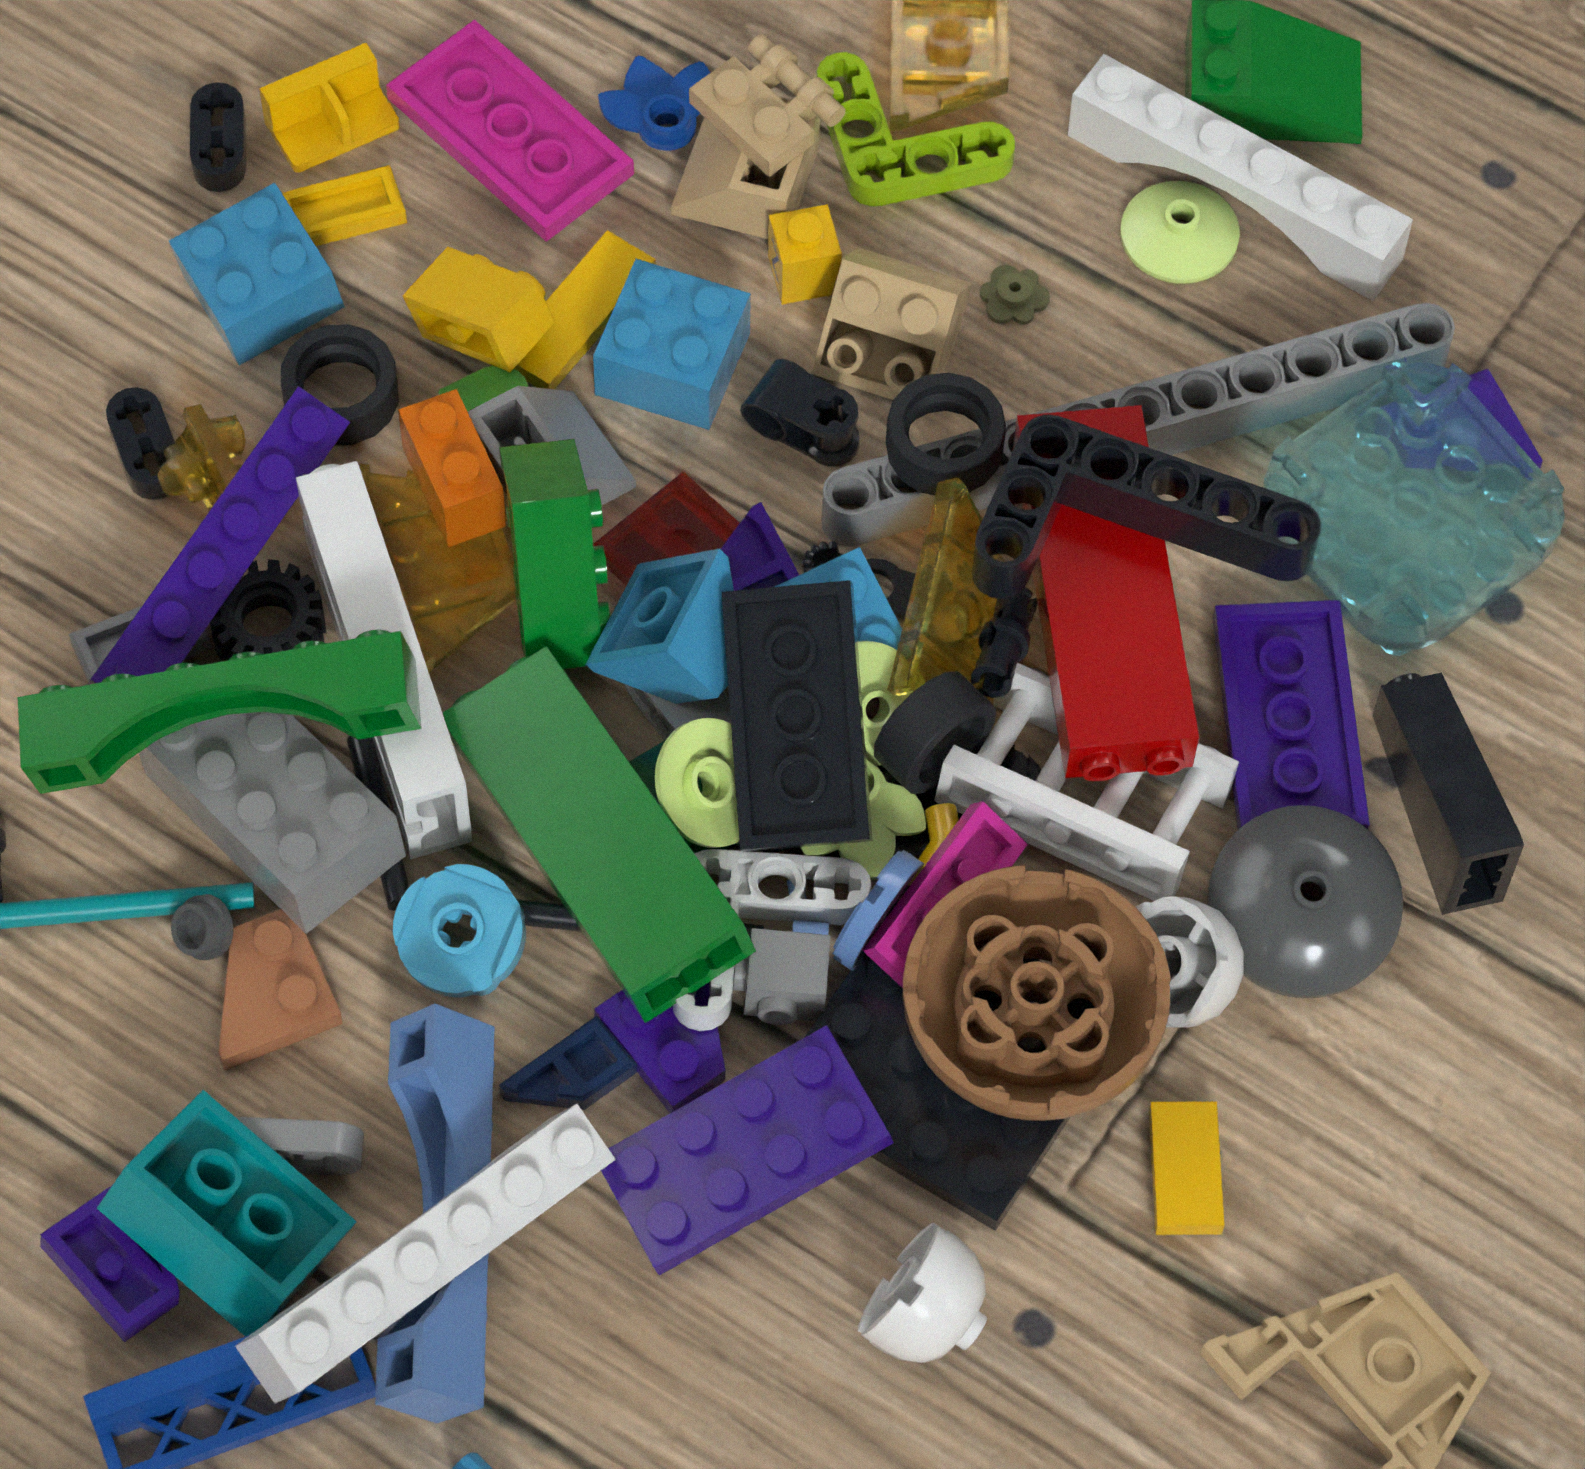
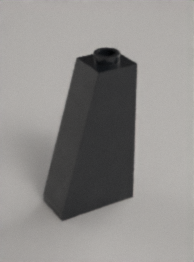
(1447, 793)

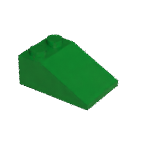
(1273, 72)

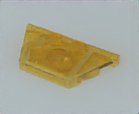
(946, 57)
(444, 587)
(944, 602)

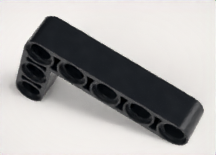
(1133, 503)

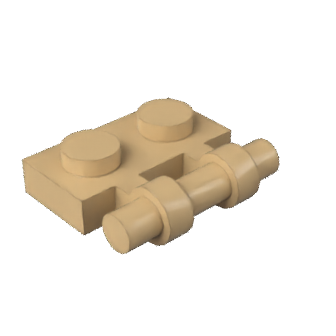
(753, 116)

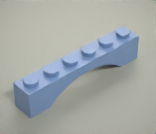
(444, 1086)

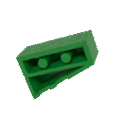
(554, 550)

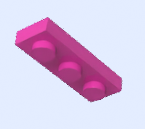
(972, 848)

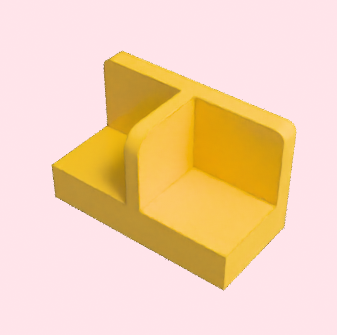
(328, 108)

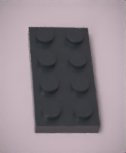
(796, 716)

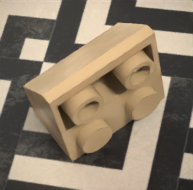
(732, 191)
(888, 323)

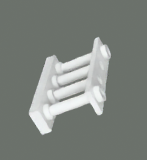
(1071, 829)

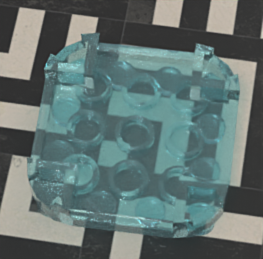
(1418, 505)

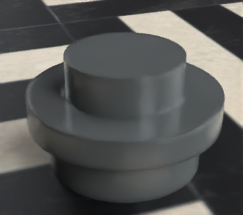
(202, 927)

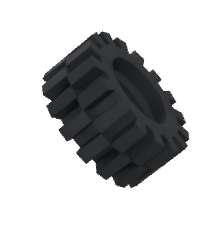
(269, 589)

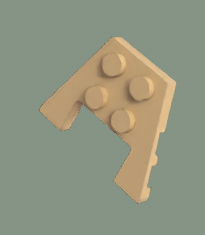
(1377, 1358)

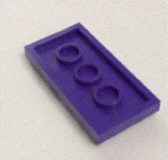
(1289, 708)
(744, 1150)

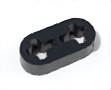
(206, 137)
(133, 446)

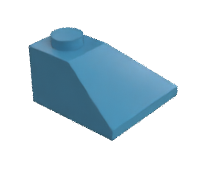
(669, 629)

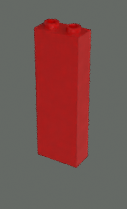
(1112, 635)

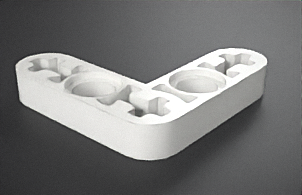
(739, 882)

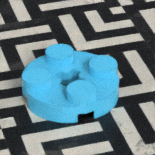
(443, 897)

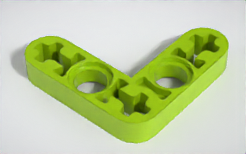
(882, 153)

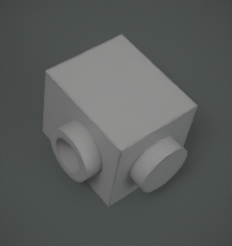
(784, 976)

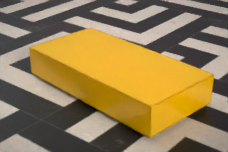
(348, 205)
(1186, 1168)

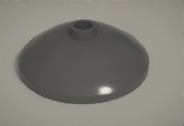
(1298, 943)

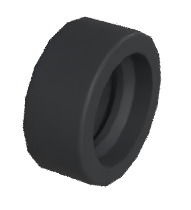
(353, 345)
(951, 394)
(928, 725)

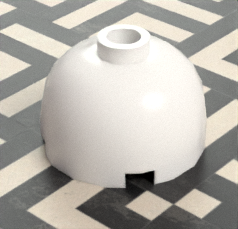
(1201, 958)
(928, 1300)

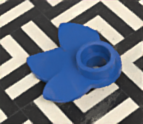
(655, 99)

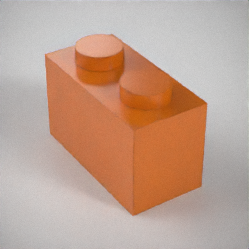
(452, 468)

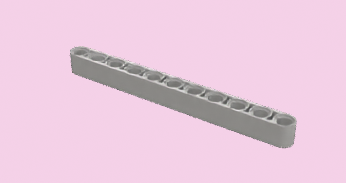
(1165, 401)

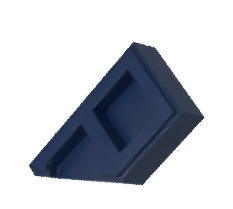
(572, 1071)

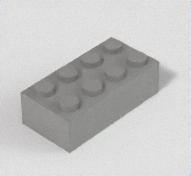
(279, 809)

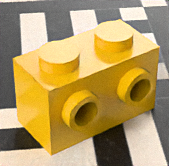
(479, 308)

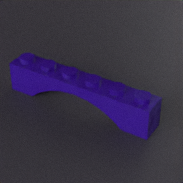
(226, 540)

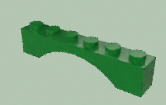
(91, 730)

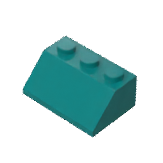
(225, 1214)

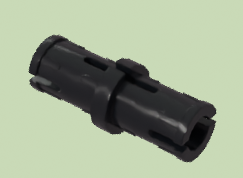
(1003, 644)

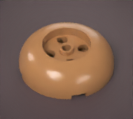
(1096, 953)

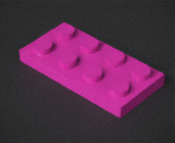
(510, 130)

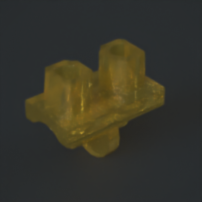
(202, 456)

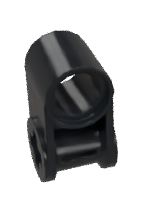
(801, 411)

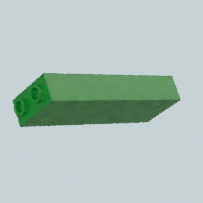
(597, 834)

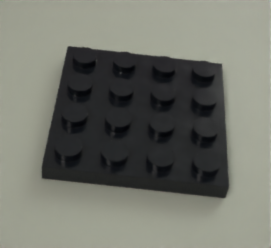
(938, 1137)

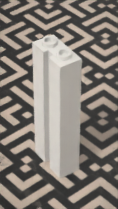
(366, 596)

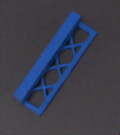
(202, 1381)

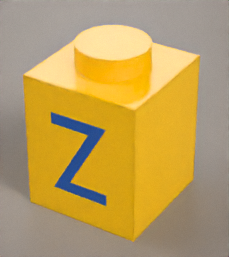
(803, 253)

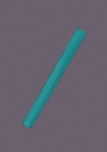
(118, 905)

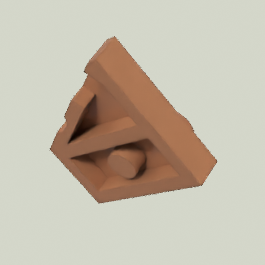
(272, 991)

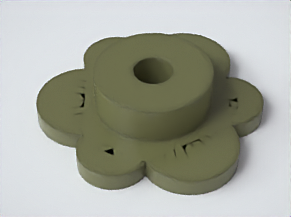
(1013, 295)

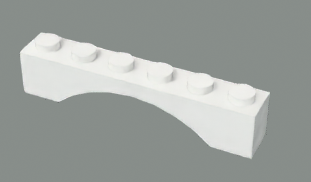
(1330, 221)
(424, 1254)

